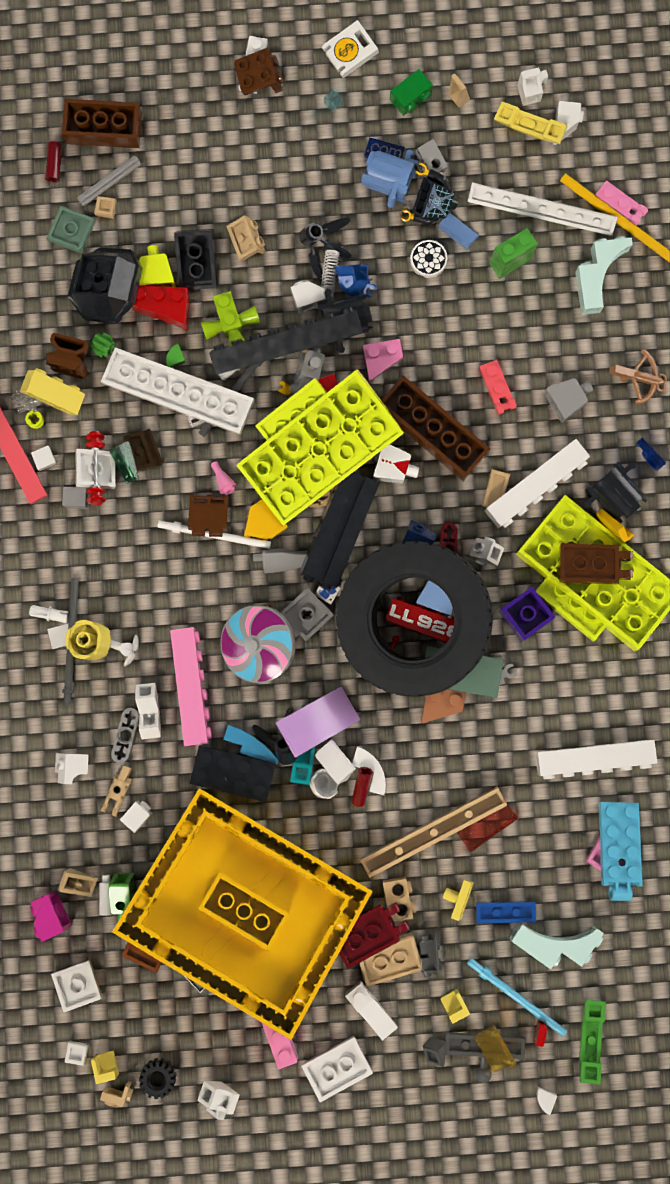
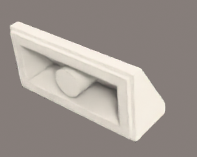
(335, 762)

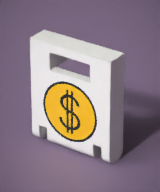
(347, 51)

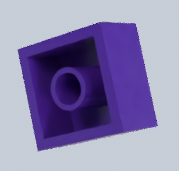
(526, 614)

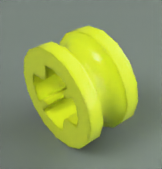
(39, 424)

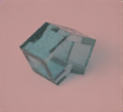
(328, 100)

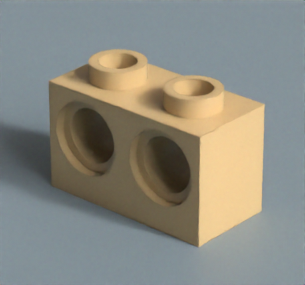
(402, 898)

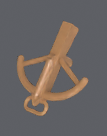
(653, 380)

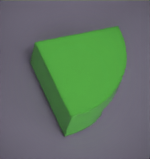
(175, 356)

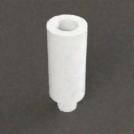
(104, 898)

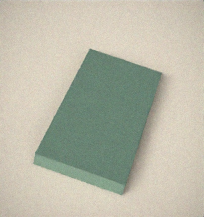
(482, 679)

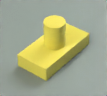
(459, 898)

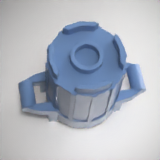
(390, 175)

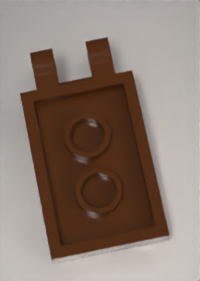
(593, 564)

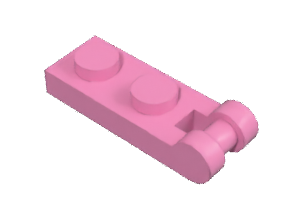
(621, 202)

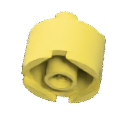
(88, 640)

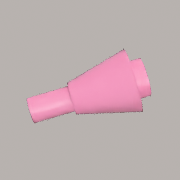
(225, 483)

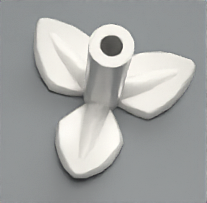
(126, 649)

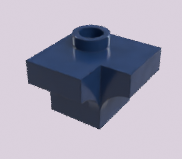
(418, 532)

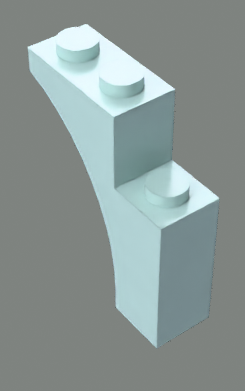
(591, 276)
(548, 948)

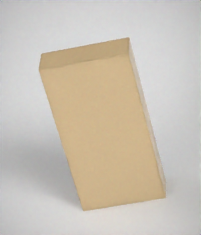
(496, 487)

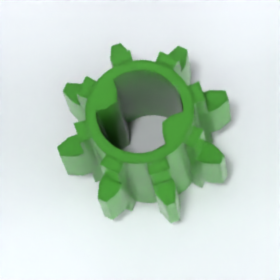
(102, 344)

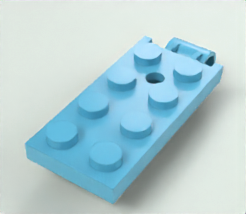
(620, 839)

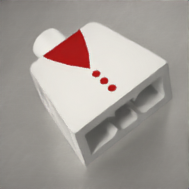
(394, 466)

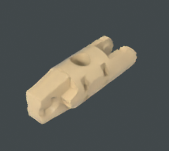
(123, 781)

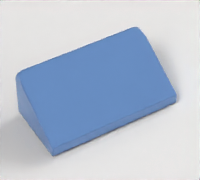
(458, 231)

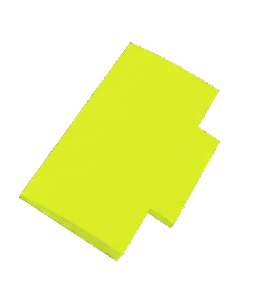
(317, 443)
(625, 609)

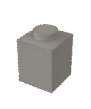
(75, 498)

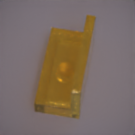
(494, 1049)

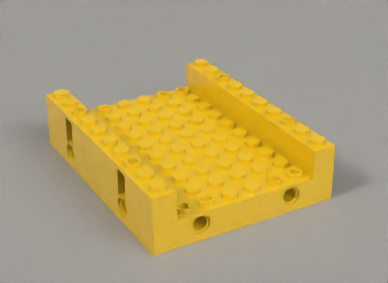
(243, 913)

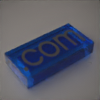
(386, 147)

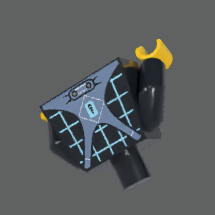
(433, 198)

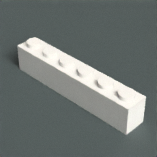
(537, 483)
(596, 758)

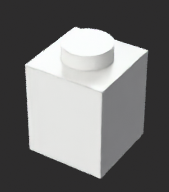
(136, 815)

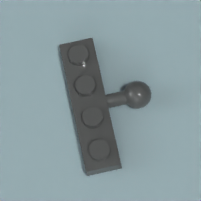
(466, 1045)

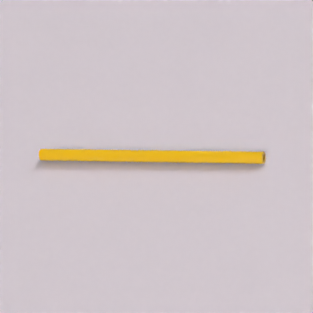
(621, 220)

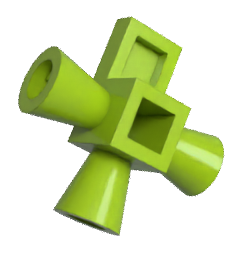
(230, 320)

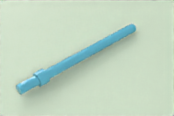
(485, 973)

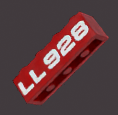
(420, 620)

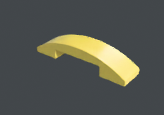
(530, 124)

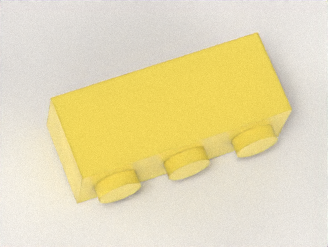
(52, 391)

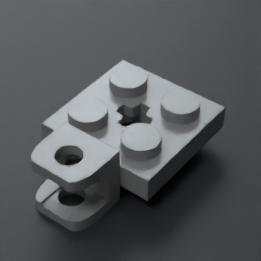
(306, 627)

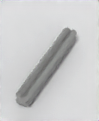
(108, 181)

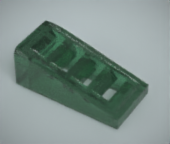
(125, 461)

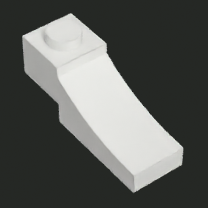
(371, 1010)

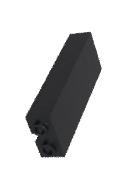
(338, 531)

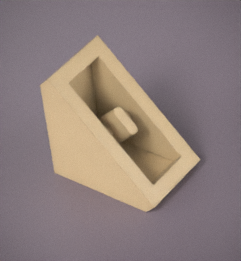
(77, 883)

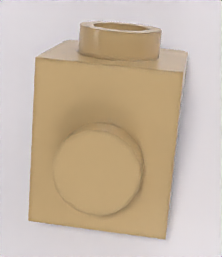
(115, 1097)

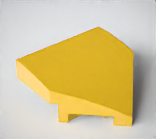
(262, 522)
(614, 526)

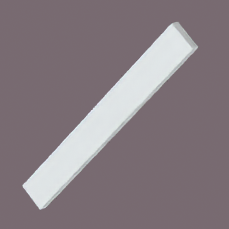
(542, 209)

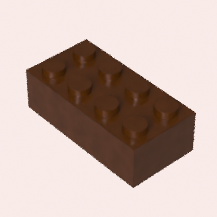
(102, 123)

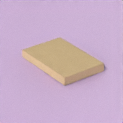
(392, 962)

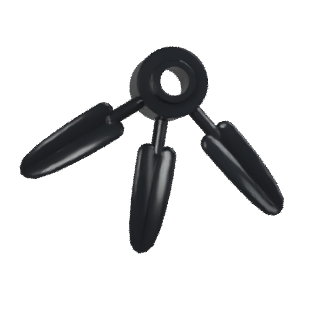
(313, 233)
(282, 749)

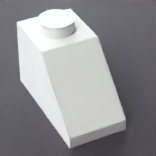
(569, 114)
(307, 295)

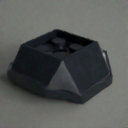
(105, 284)

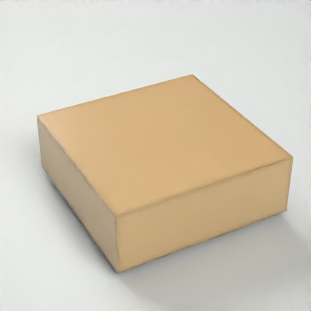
(105, 207)

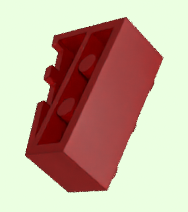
(164, 303)

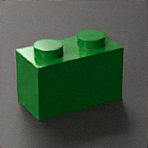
(411, 92)

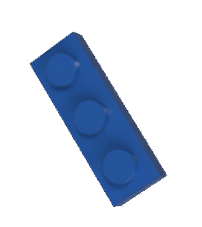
(506, 912)

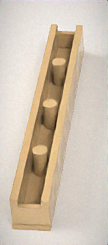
(433, 831)

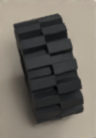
(151, 1089)

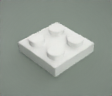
(76, 985)

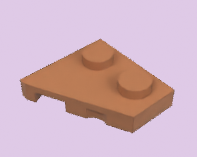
(442, 705)

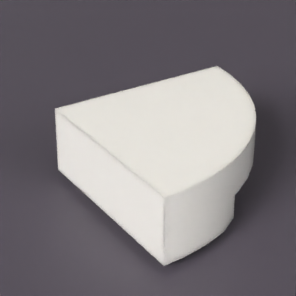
(546, 1099)

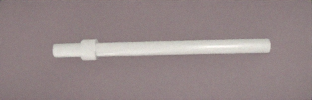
(177, 527)

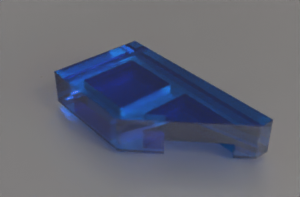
(651, 455)

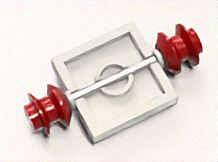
(95, 468)

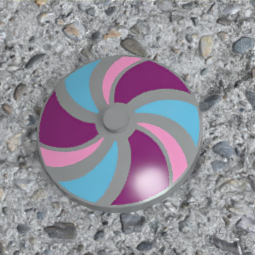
(257, 643)

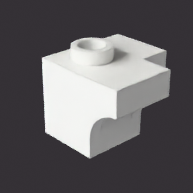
(531, 85)
(70, 766)
(218, 1099)

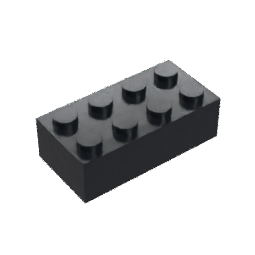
(232, 773)

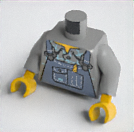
(308, 369)

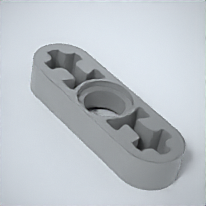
(116, 748)

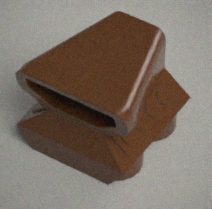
(68, 357)

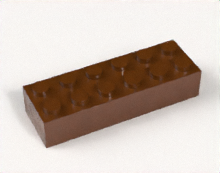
(434, 428)

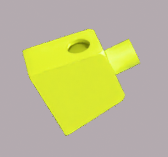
(156, 269)

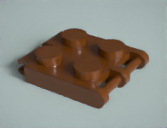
(208, 515)

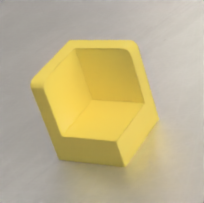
(455, 1006)
(104, 1067)

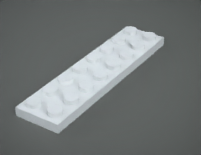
(177, 391)

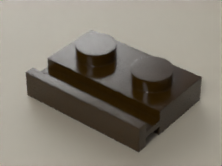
(144, 450)

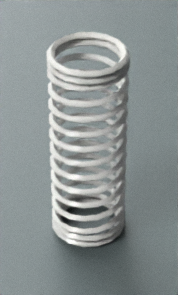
(331, 254)

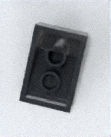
(196, 258)

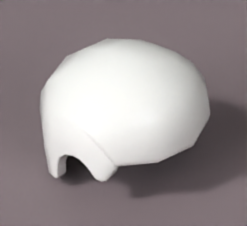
(323, 784)

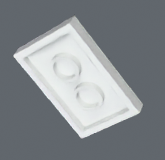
(337, 1068)

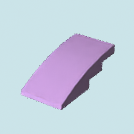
(317, 721)

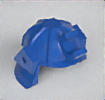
(355, 279)

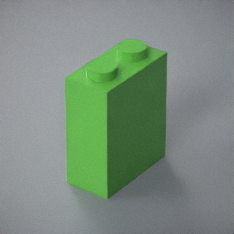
(513, 253)

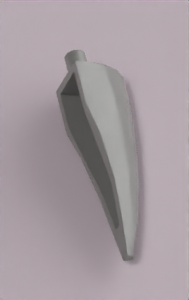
(280, 559)

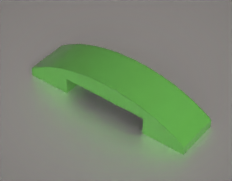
(590, 1041)

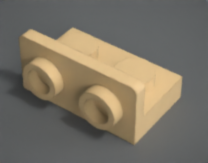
(246, 237)

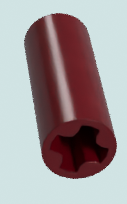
(53, 161)
(362, 786)

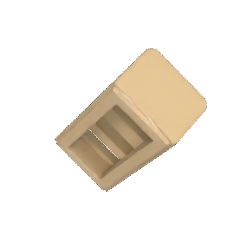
(458, 91)

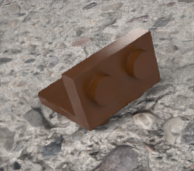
(258, 72)

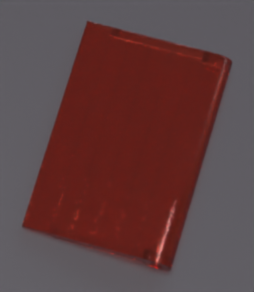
(486, 828)

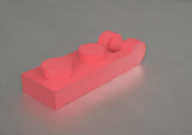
(497, 386)

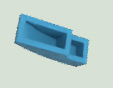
(250, 745)

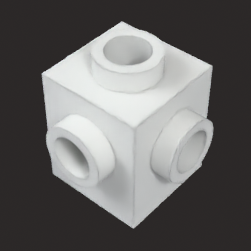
(486, 551)

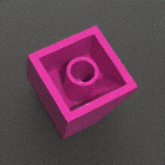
(50, 916)

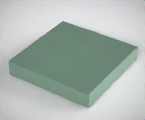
(71, 229)

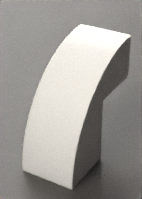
(149, 711)
(364, 759)

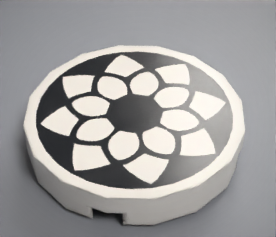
(428, 258)

